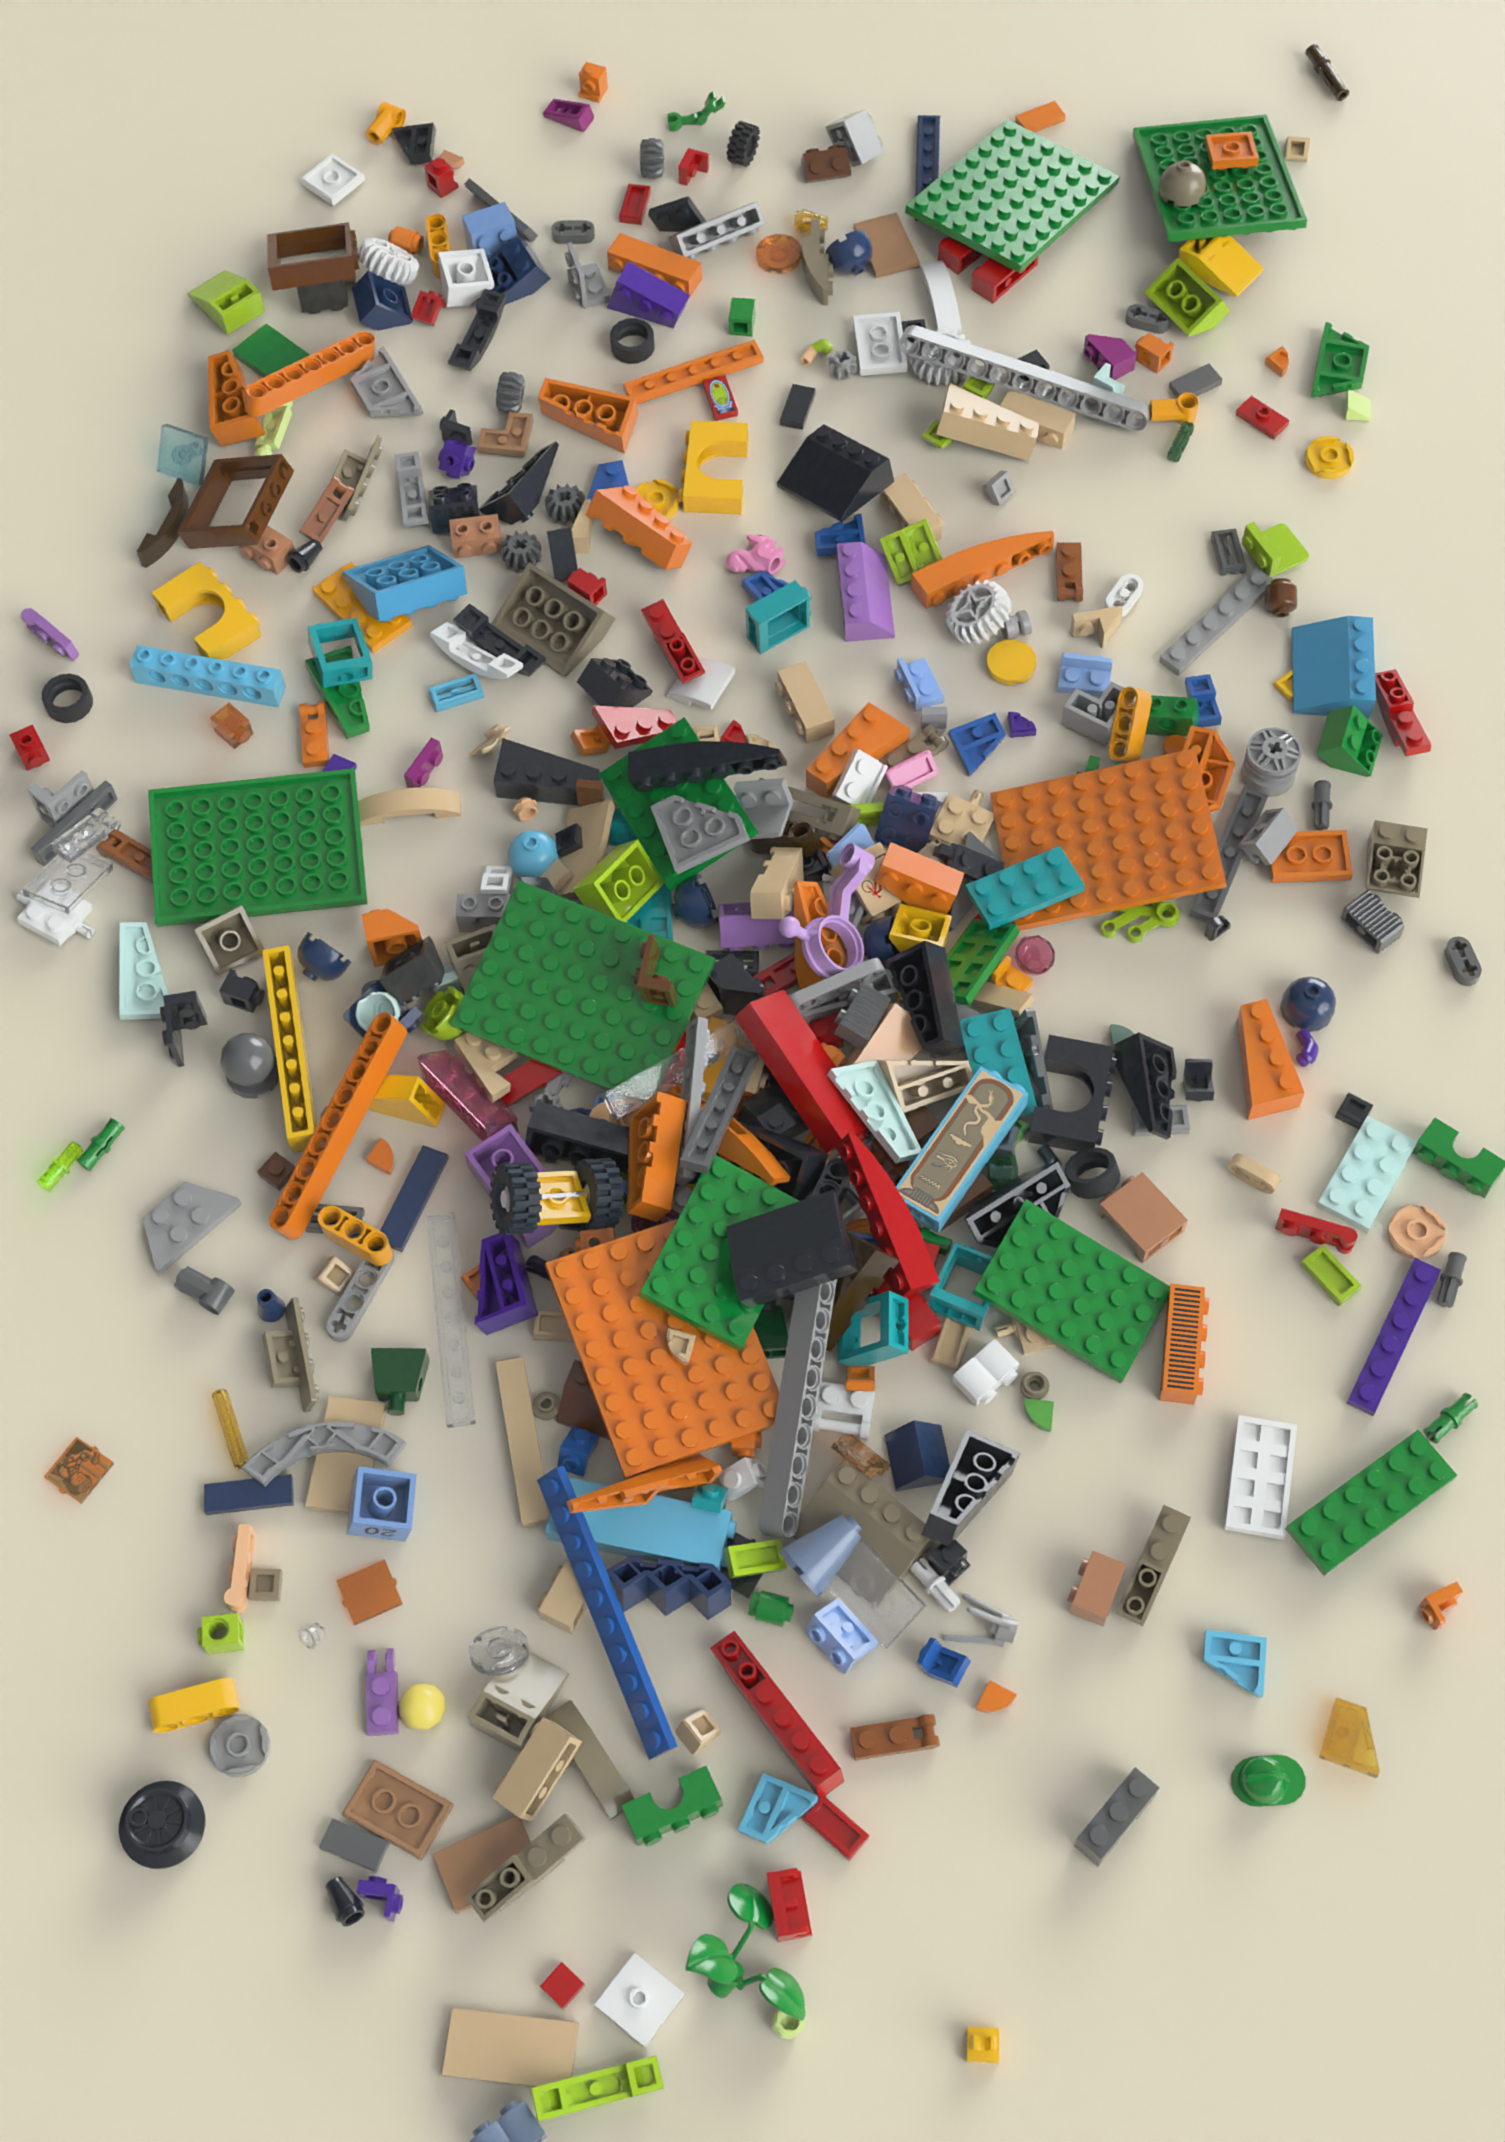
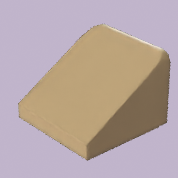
(1297, 148)
(334, 1275)
(697, 1731)

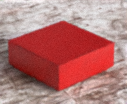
(562, 1985)

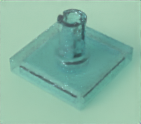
(182, 454)

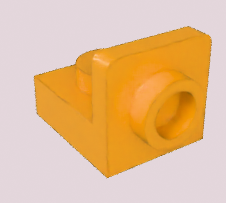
(1010, 977)

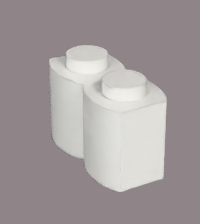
(986, 1373)

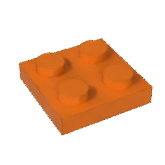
(1231, 150)

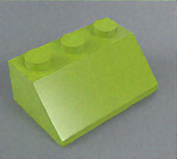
(1187, 299)
(620, 882)

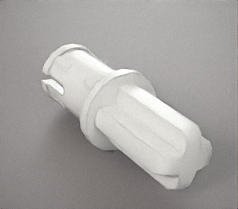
(935, 1585)

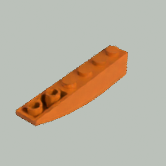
(981, 562)
(745, 1150)

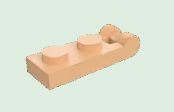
(240, 1569)

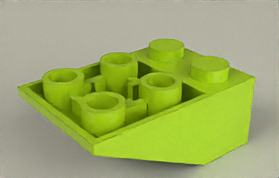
(228, 300)

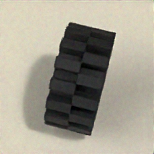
(743, 143)

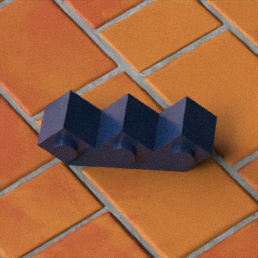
(670, 1585)

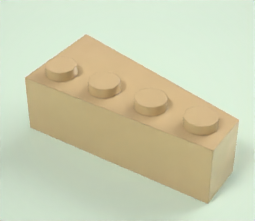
(986, 424)

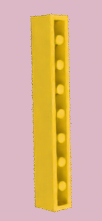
(290, 1046)

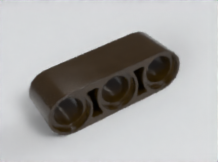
(795, 835)

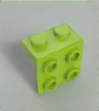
(1274, 548)

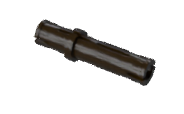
(1323, 66)

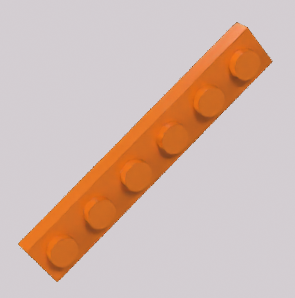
(694, 372)

